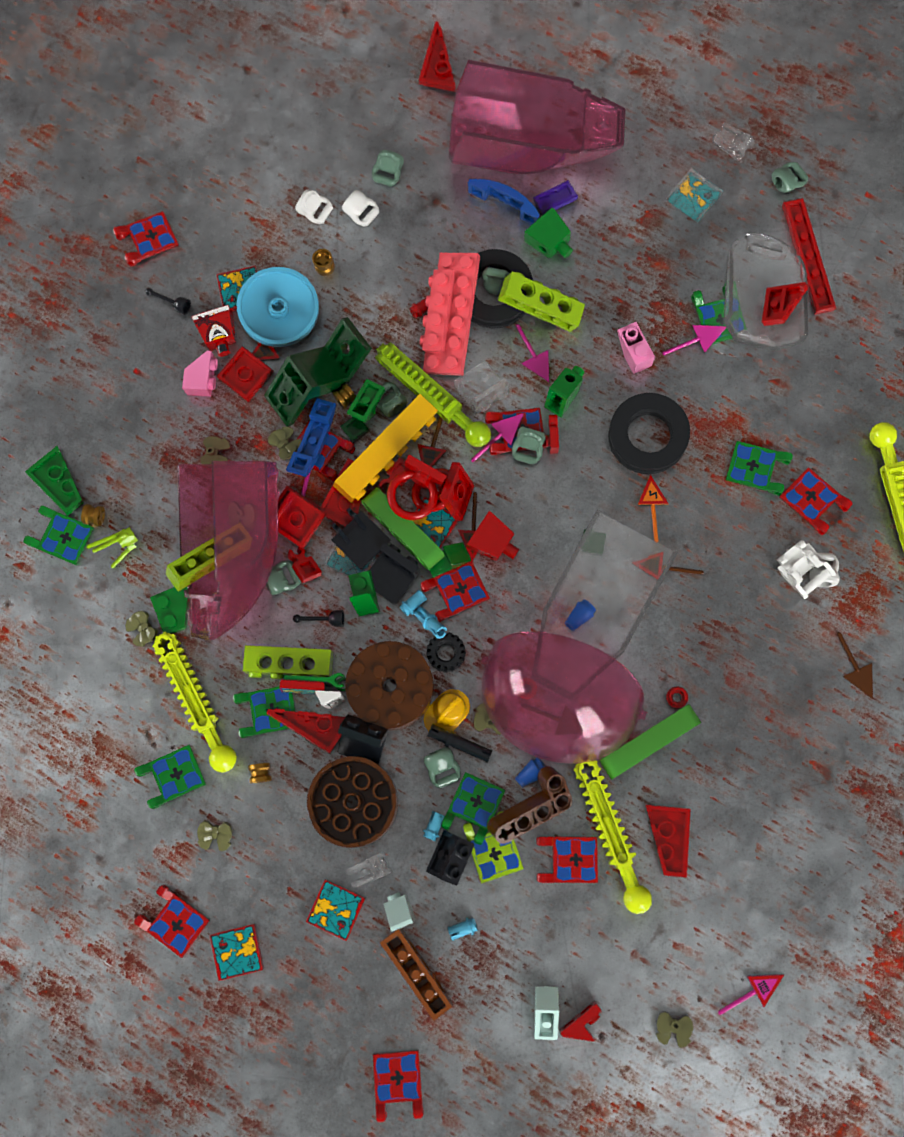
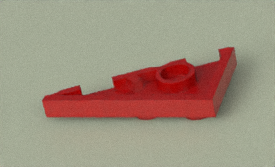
(436, 67)
(314, 727)

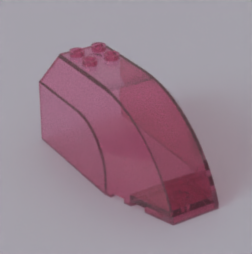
(529, 121)
(240, 511)

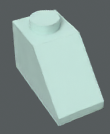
(398, 911)
(546, 1013)

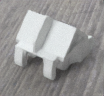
(799, 561)

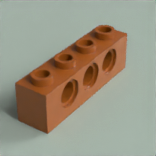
(417, 974)

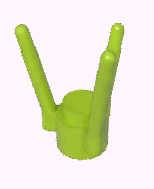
(125, 537)

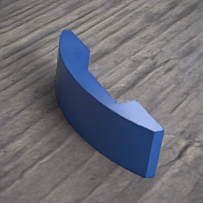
(483, 188)
(313, 439)

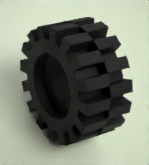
(446, 665)

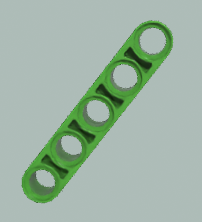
(403, 530)
(650, 741)

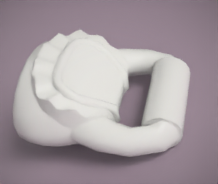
(309, 204)
(356, 204)
(831, 581)

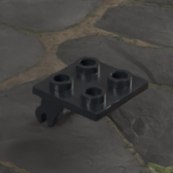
(359, 539)

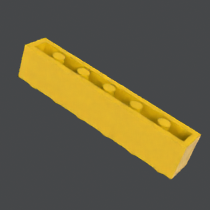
(385, 448)

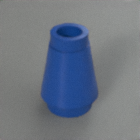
(580, 614)
(530, 772)

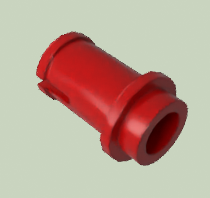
(418, 309)

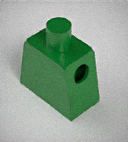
(549, 235)
(564, 390)

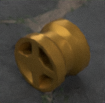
(344, 396)
(93, 515)
(259, 773)

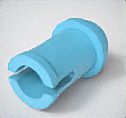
(412, 603)
(433, 826)
(463, 928)

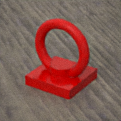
(423, 476)
(454, 494)

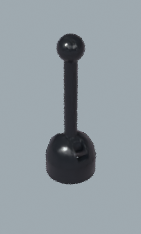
(181, 304)
(335, 618)

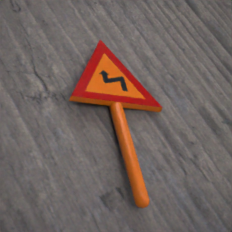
(652, 496)

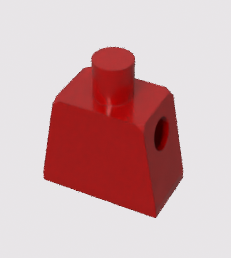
(492, 539)

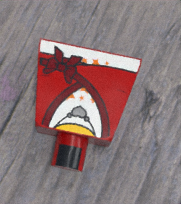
(217, 329)

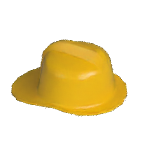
(447, 710)

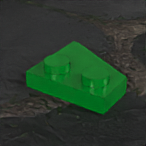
(171, 610)

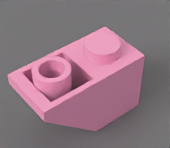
(635, 348)
(199, 375)

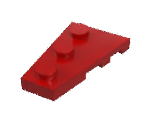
(336, 504)
(671, 837)

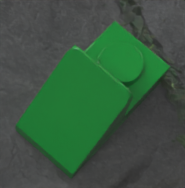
(366, 401)
(454, 557)
(364, 594)

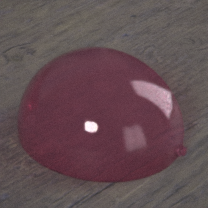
(560, 697)

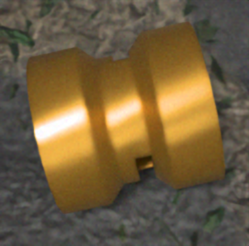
(320, 258)

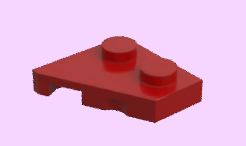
(781, 302)

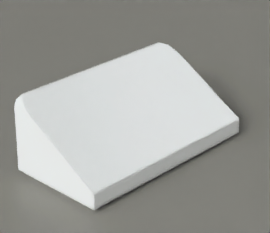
(330, 698)

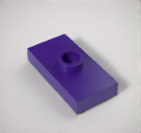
(555, 197)

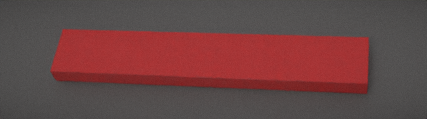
(807, 248)

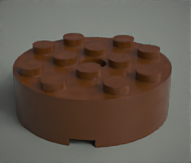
(386, 663)
(375, 807)

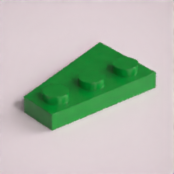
(55, 481)

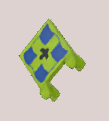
(492, 857)

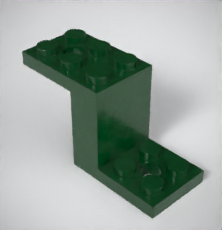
(317, 371)

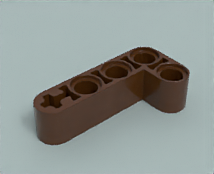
(506, 826)

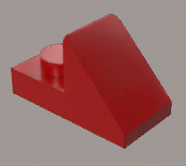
(576, 1026)

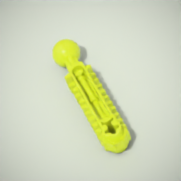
(884, 436)
(222, 757)
(636, 897)

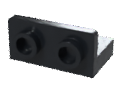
(450, 858)

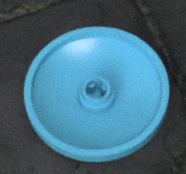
(277, 306)

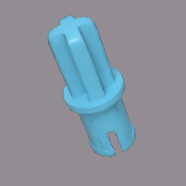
(430, 622)

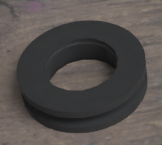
(498, 315)
(653, 405)

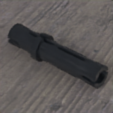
(459, 743)

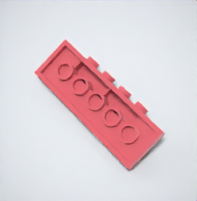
(449, 313)

